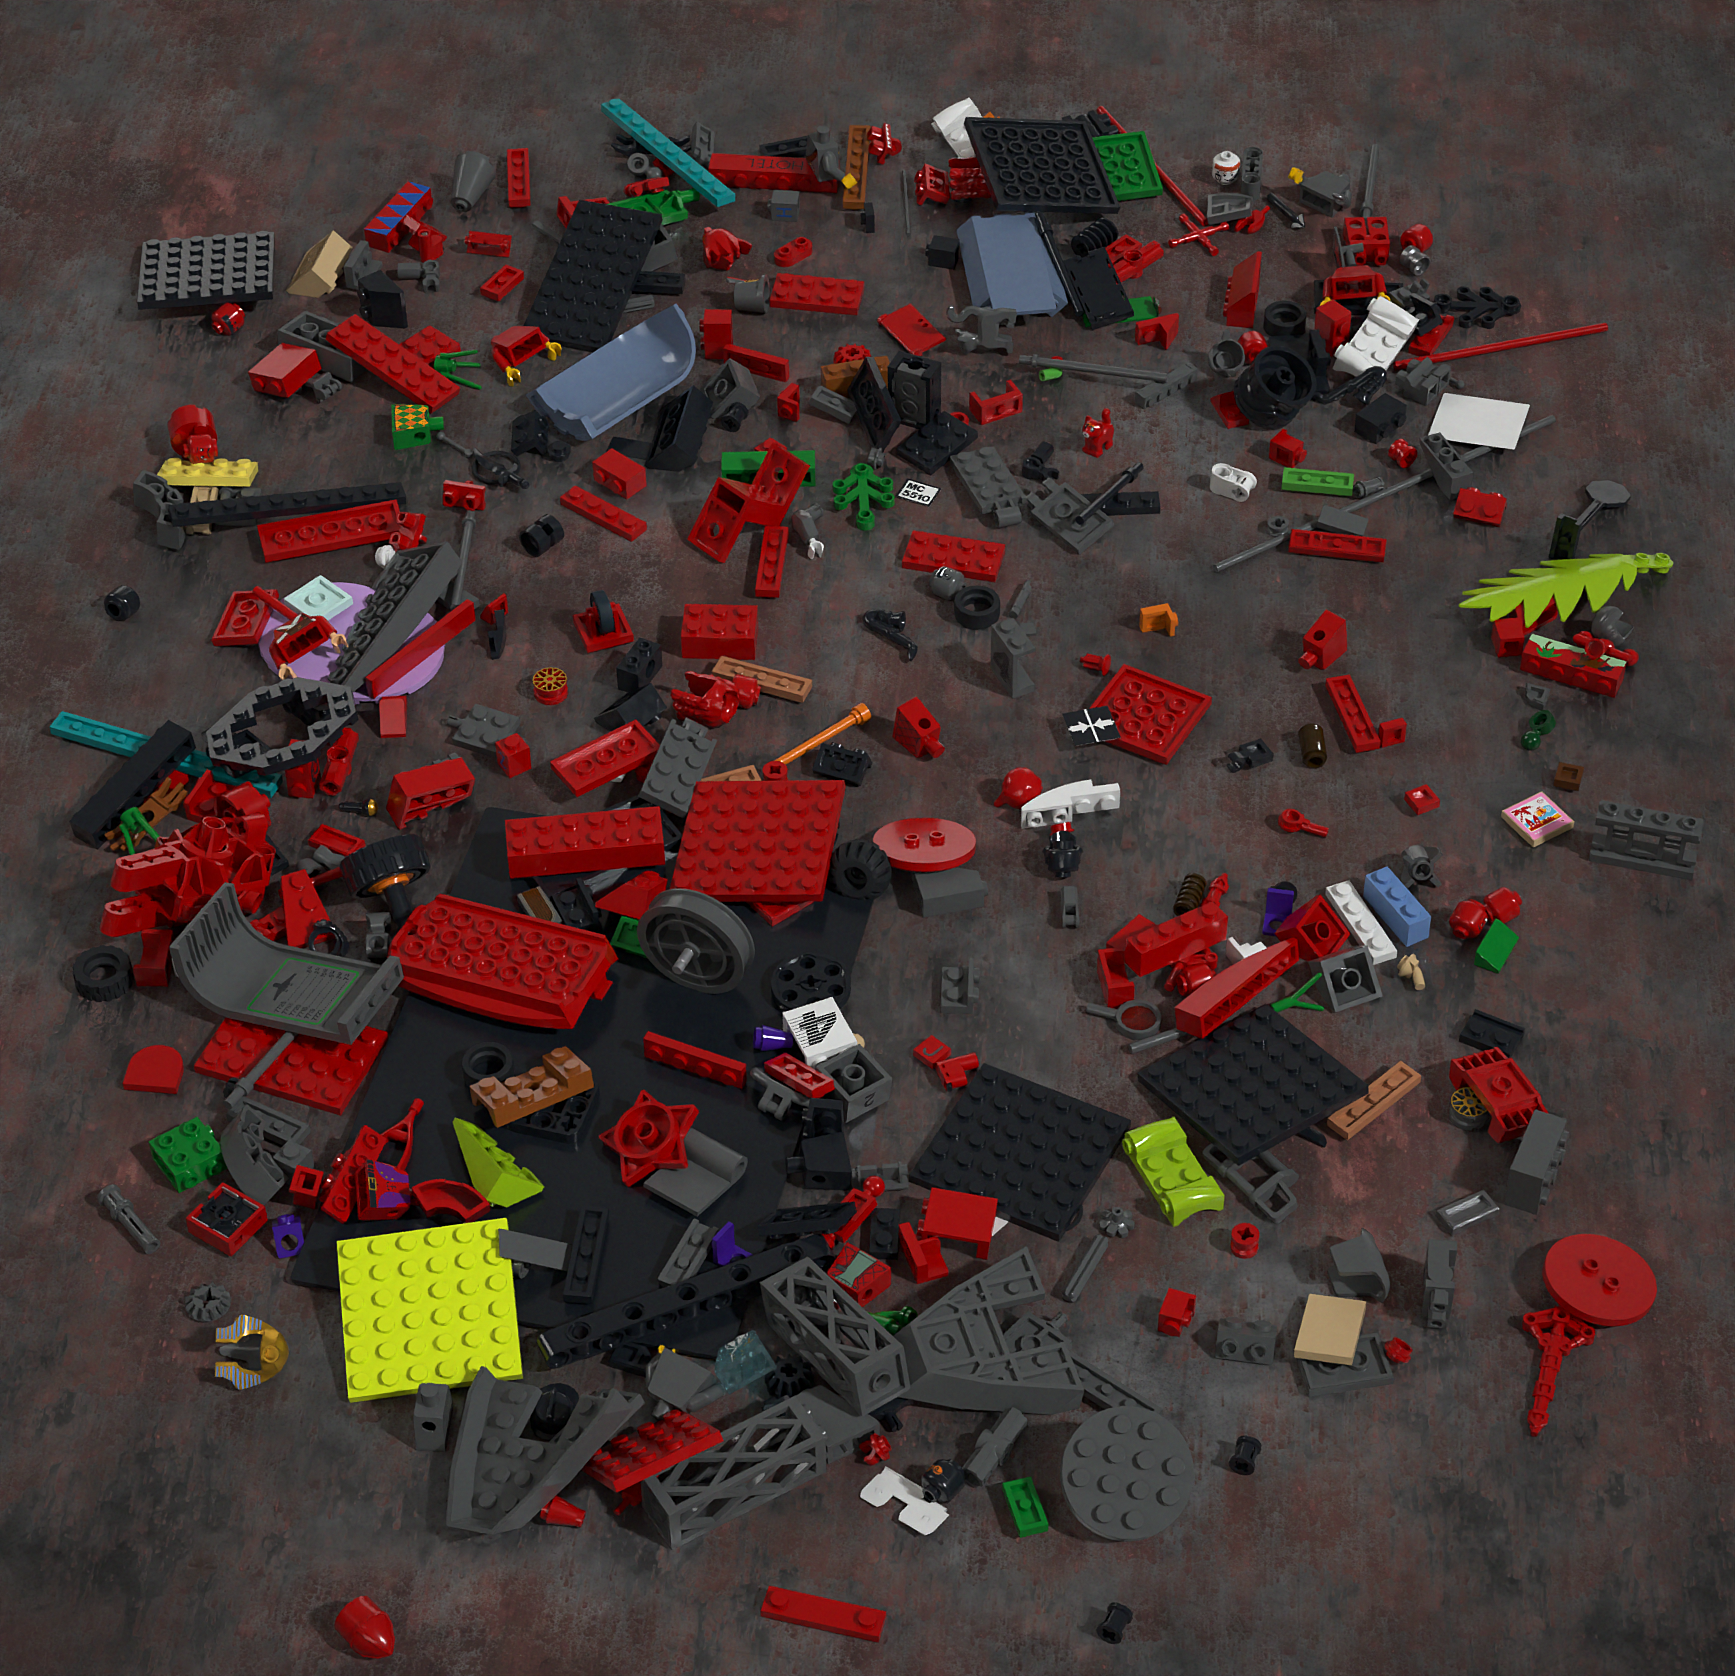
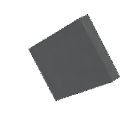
(1368, 1370)

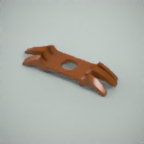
(158, 805)

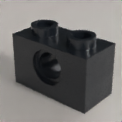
(639, 665)

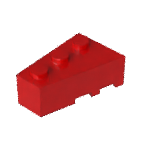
(428, 788)

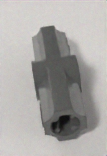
(994, 1447)

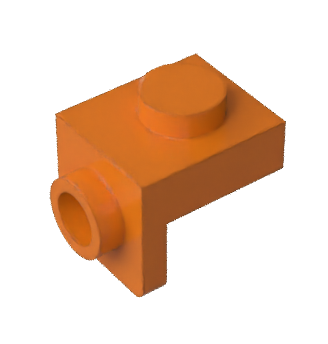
(1158, 618)

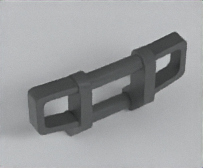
(1280, 1181)

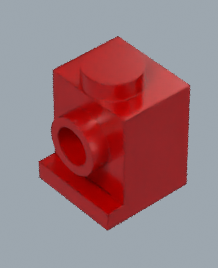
(1286, 449)
(306, 1186)
(1176, 1312)

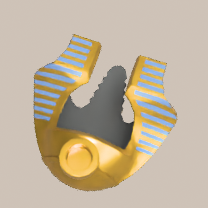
(264, 1351)

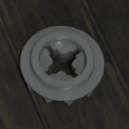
(214, 1309)

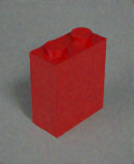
(284, 370)

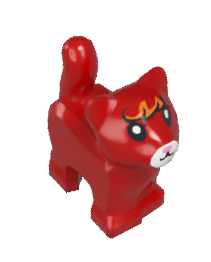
(1098, 433)

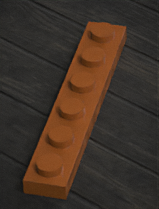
(857, 165)

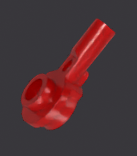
(1293, 821)

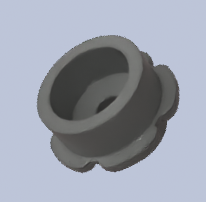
(876, 458)

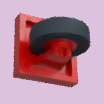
(602, 624)

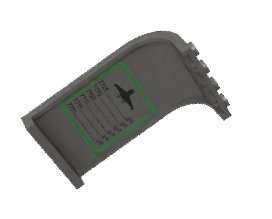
(275, 984)

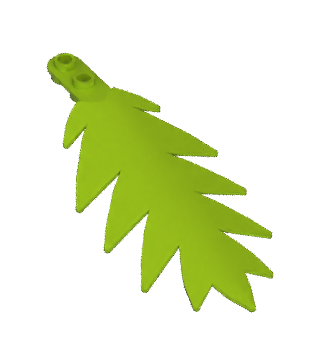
(1565, 581)

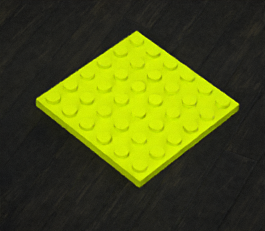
(427, 1309)

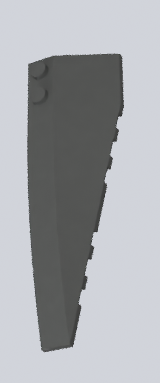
(399, 604)

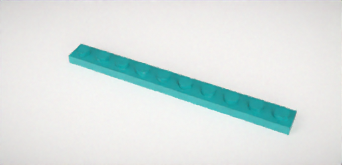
(668, 152)
(128, 743)

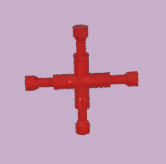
(1197, 234)

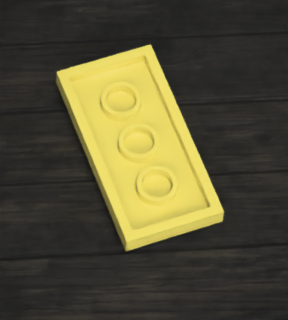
(218, 473)

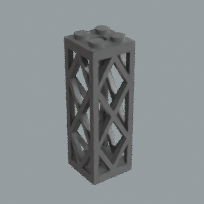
(800, 1297)
(807, 1453)

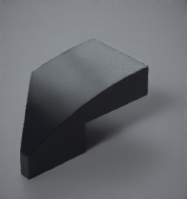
(498, 637)

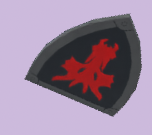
(1347, 251)

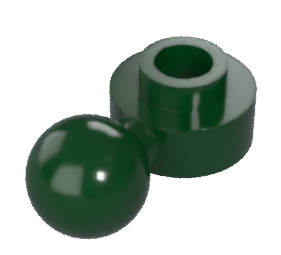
(1541, 724)

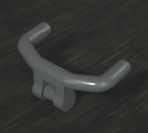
(773, 1088)

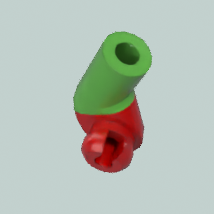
(1051, 373)

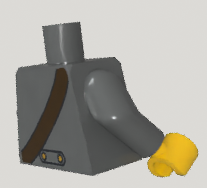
(824, 157)

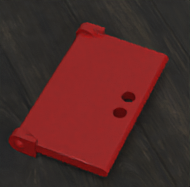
(911, 329)

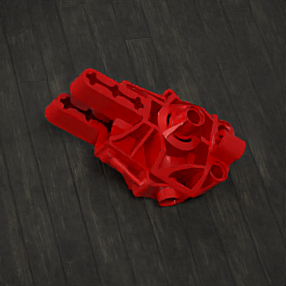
(187, 871)

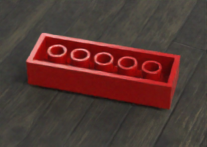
(584, 842)

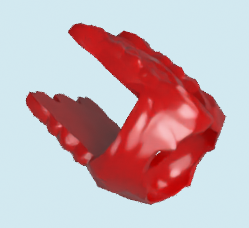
(967, 179)
(711, 700)

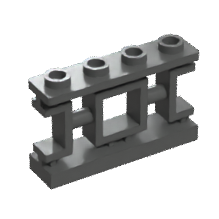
(1645, 855)

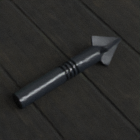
(1298, 221)

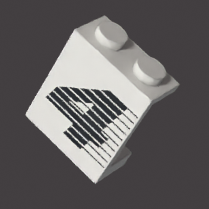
(819, 1031)

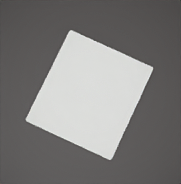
(1479, 420)

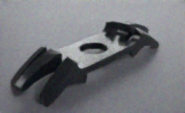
(632, 146)

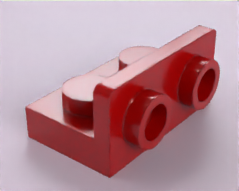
(932, 183)
(201, 799)

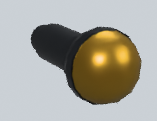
(368, 807)

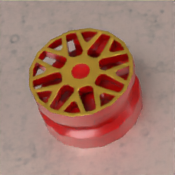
(550, 686)

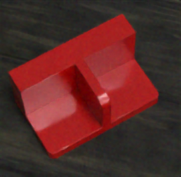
(922, 1255)

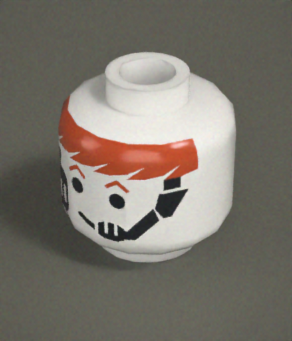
(1226, 167)

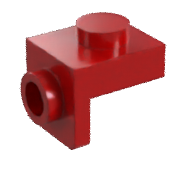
(788, 403)

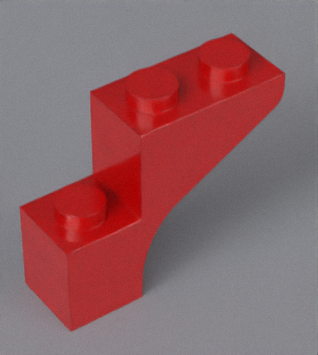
(1510, 632)

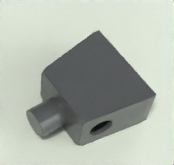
(435, 1406)

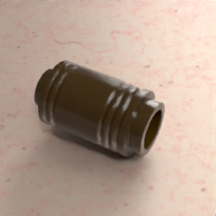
(1312, 745)

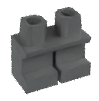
(1423, 380)

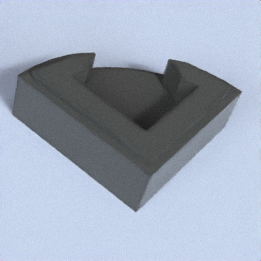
(1537, 695)

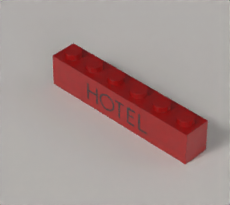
(768, 173)

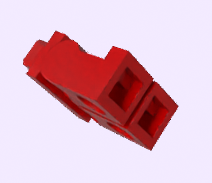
(1374, 240)

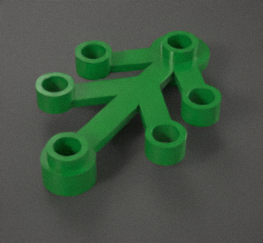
(862, 475)

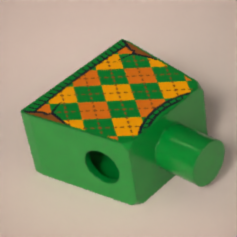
(413, 425)

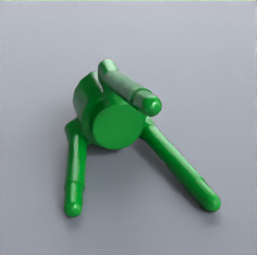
(445, 365)
(135, 822)

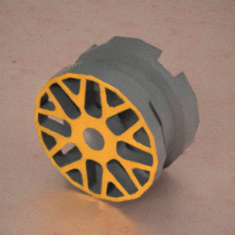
(1467, 1110)

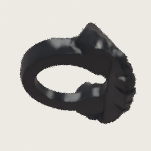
(324, 926)

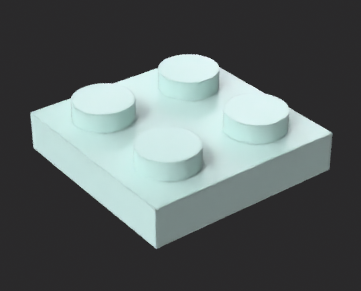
(319, 598)

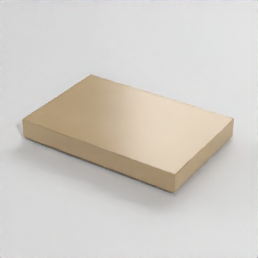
(1330, 1329)

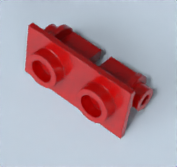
(488, 243)

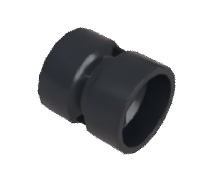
(541, 535)

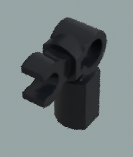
(1034, 467)

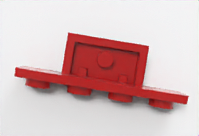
(340, 1186)

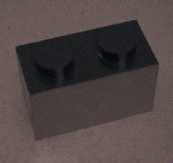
(1380, 418)

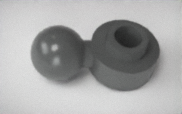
(639, 158)

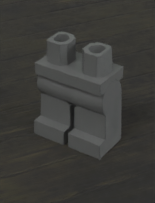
(1437, 1282)

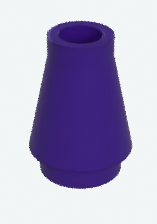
(770, 1038)

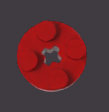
(189, 421)
(242, 801)

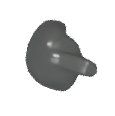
(1226, 356)

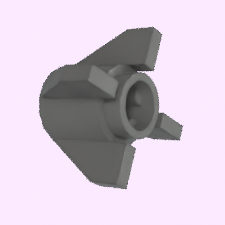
(1420, 864)

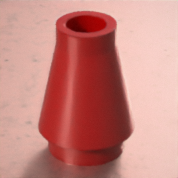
(562, 1513)

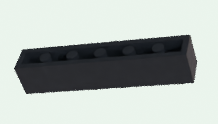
(133, 783)

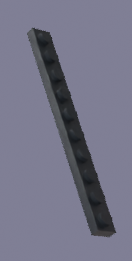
(283, 504)

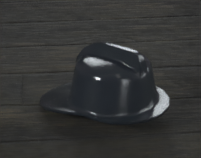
(553, 1410)

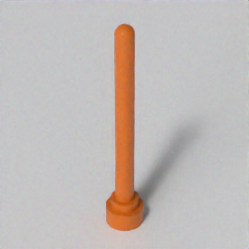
(859, 715)

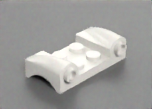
(951, 126)
(1377, 339)

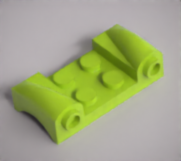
(1172, 1170)

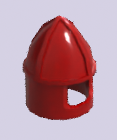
(366, 1628)

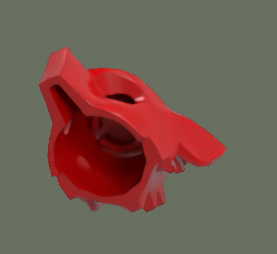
(722, 248)

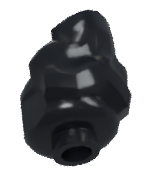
(1062, 854)

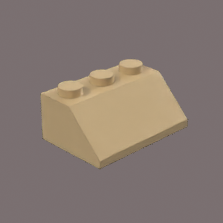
(320, 267)

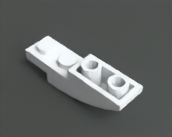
(1074, 798)

